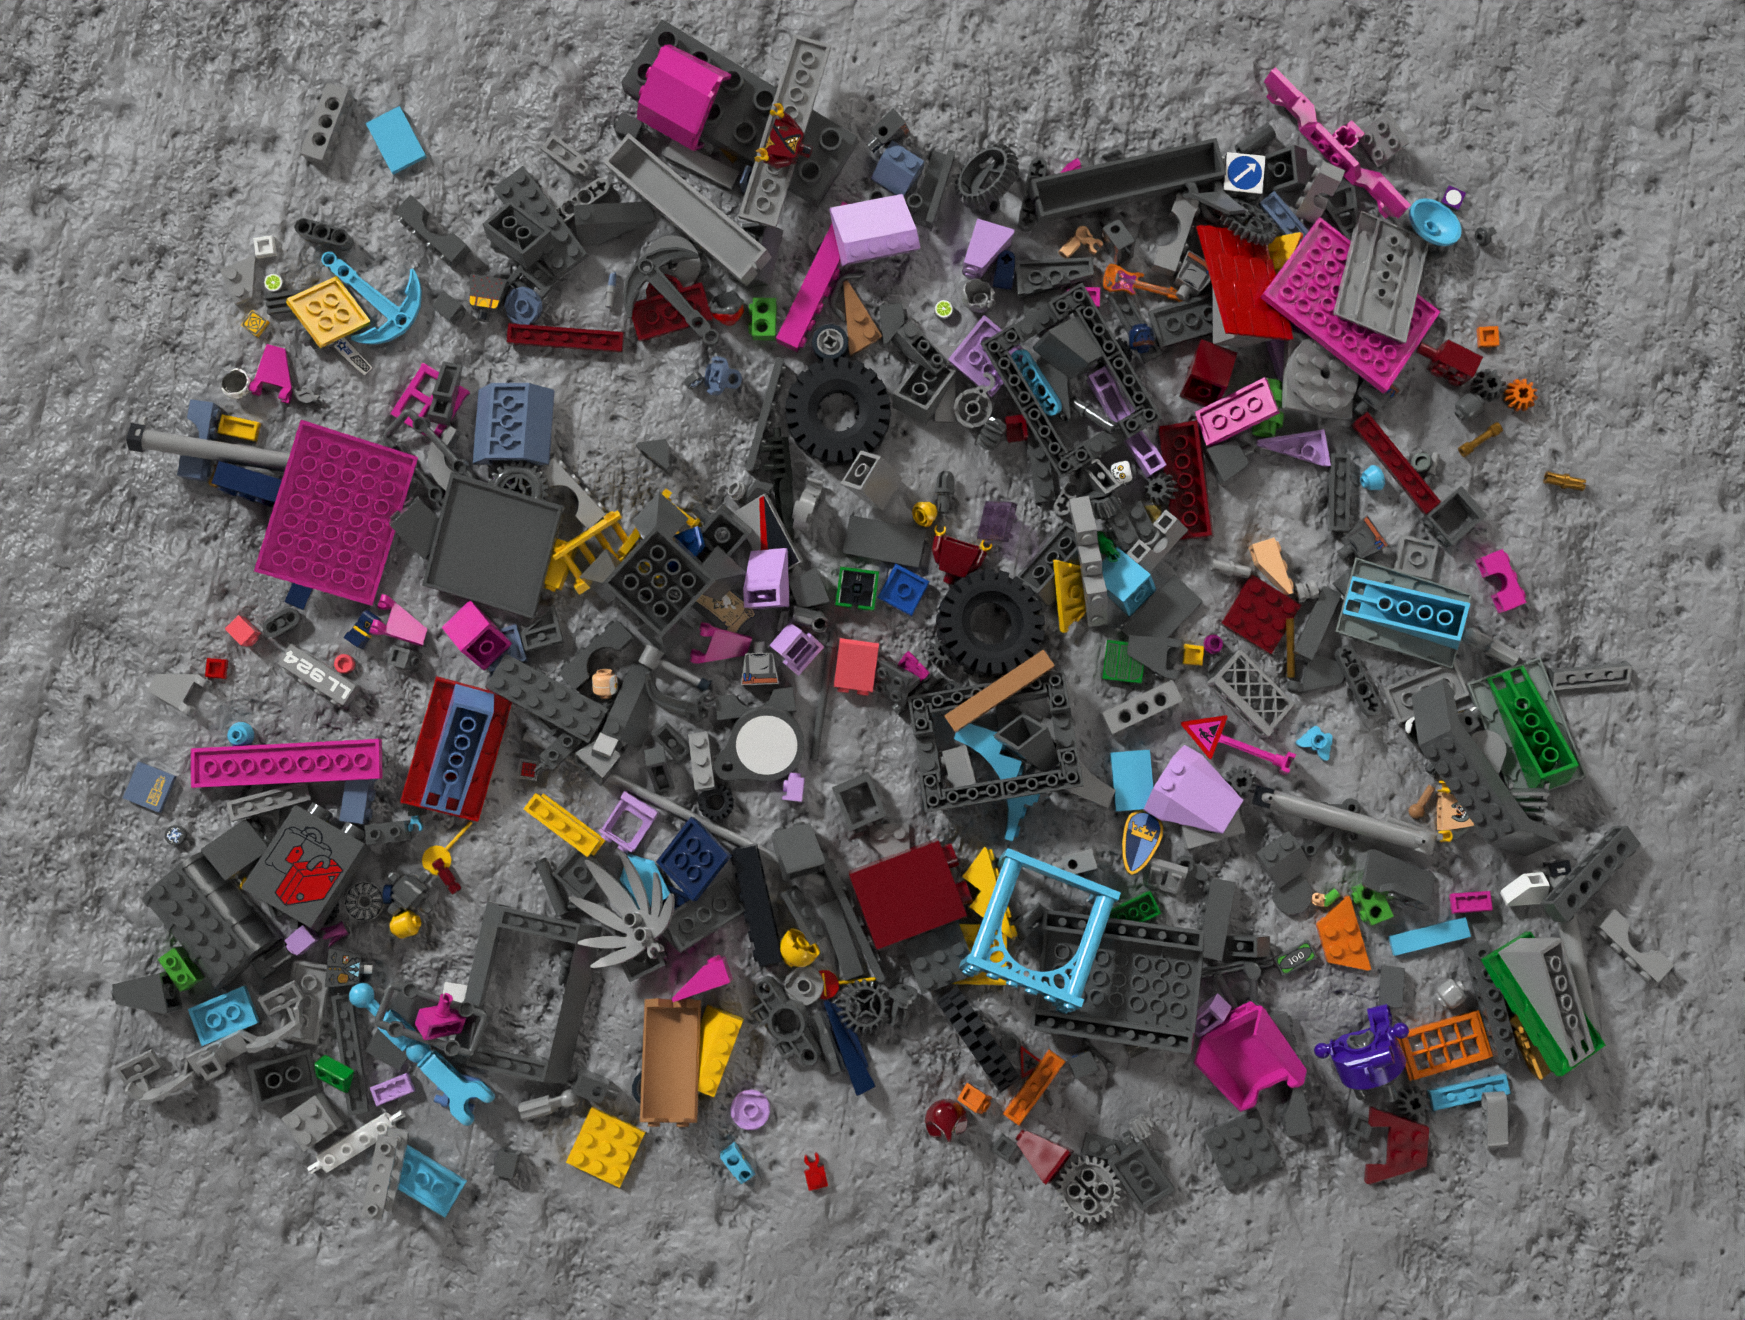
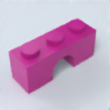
(1510, 593)

